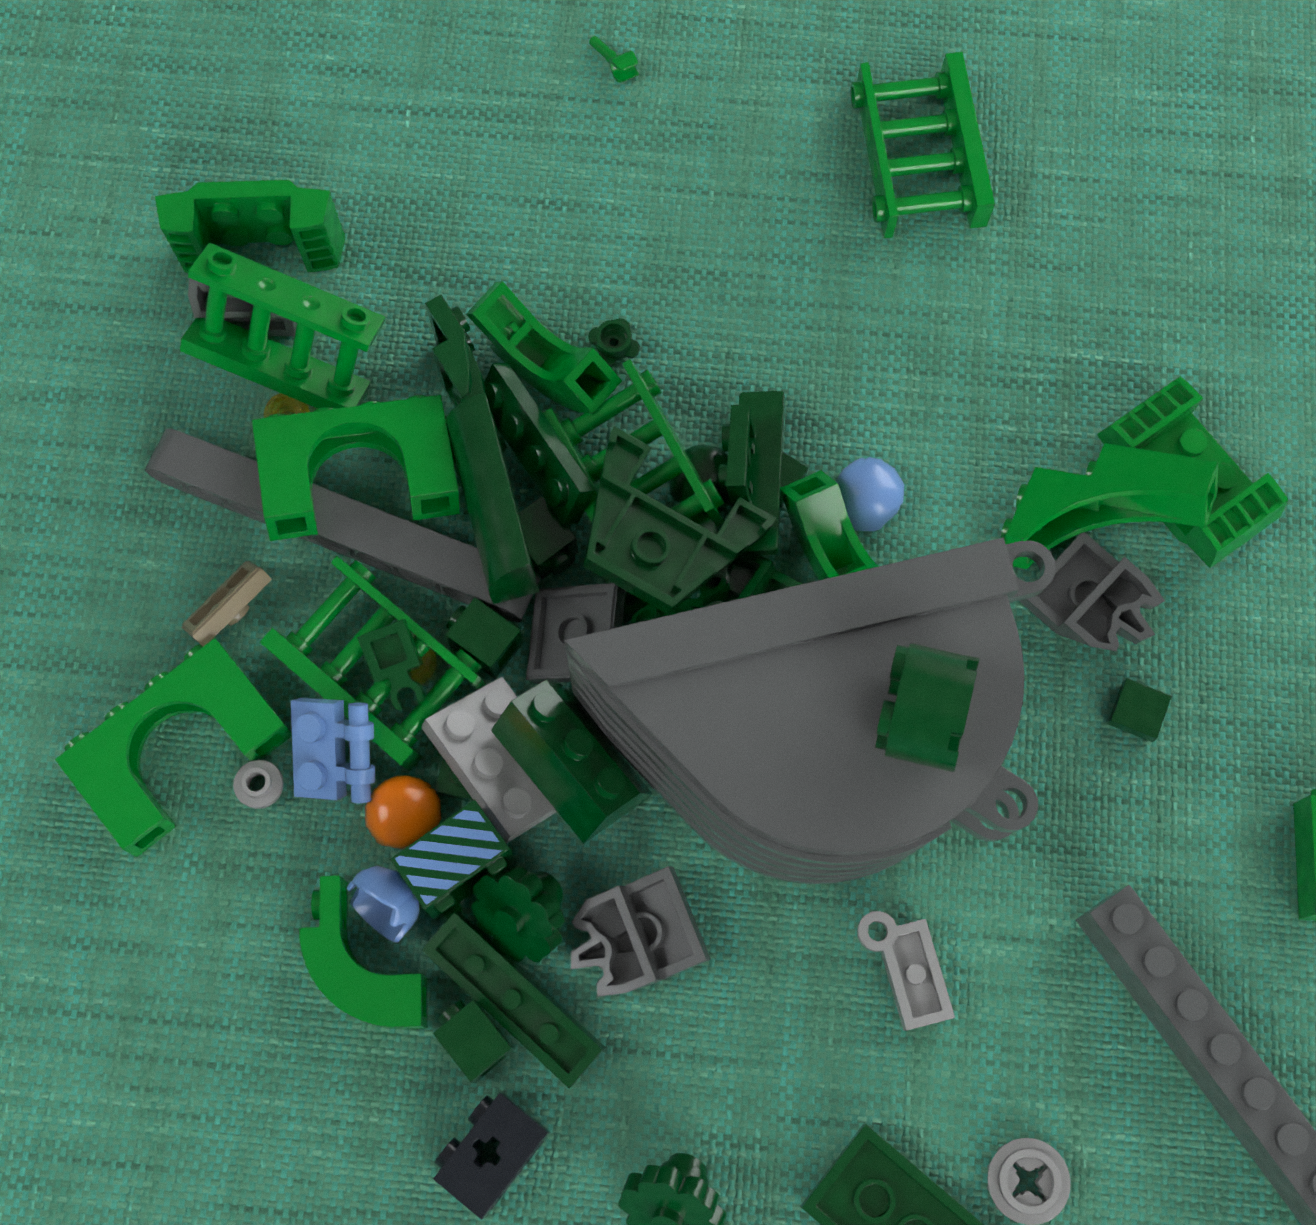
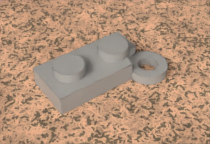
(911, 970)

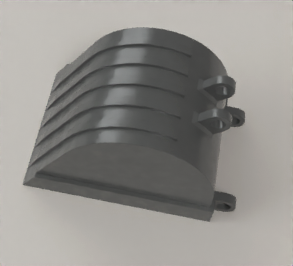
(772, 703)

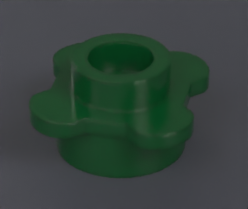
(614, 330)

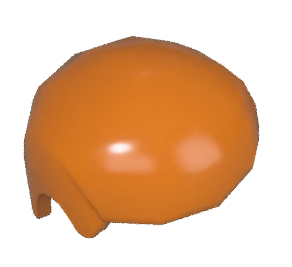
(402, 811)

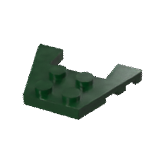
(652, 546)

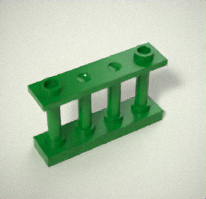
(957, 121)
(269, 362)
(645, 389)
(330, 677)

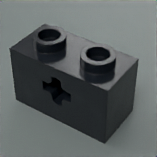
(480, 1185)

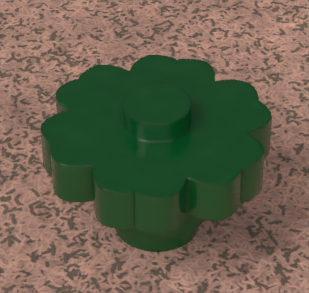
(520, 912)
(671, 1194)

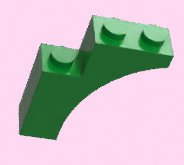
(1117, 489)

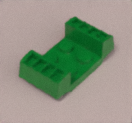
(252, 213)
(1168, 426)

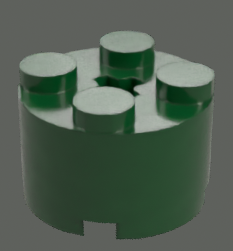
(929, 707)

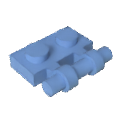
(320, 749)

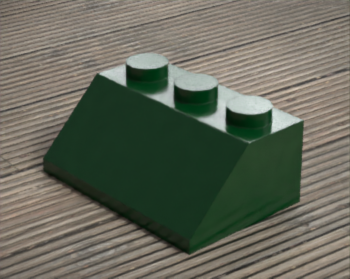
(569, 759)

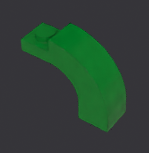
(558, 370)
(824, 526)
(368, 996)

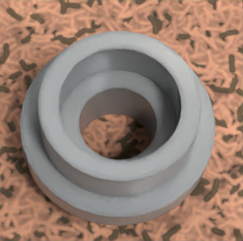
(268, 794)

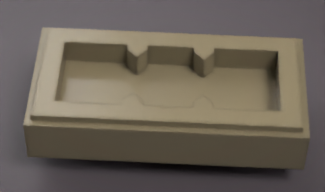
(227, 603)

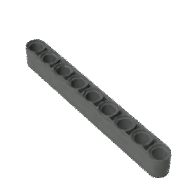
(341, 522)

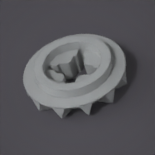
(1052, 1181)

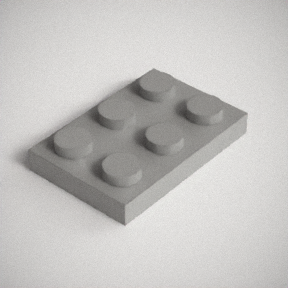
(483, 764)

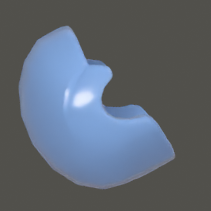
(870, 493)
(384, 901)

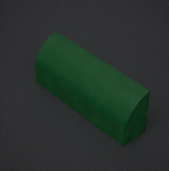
(490, 501)

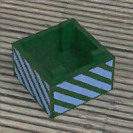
(452, 860)

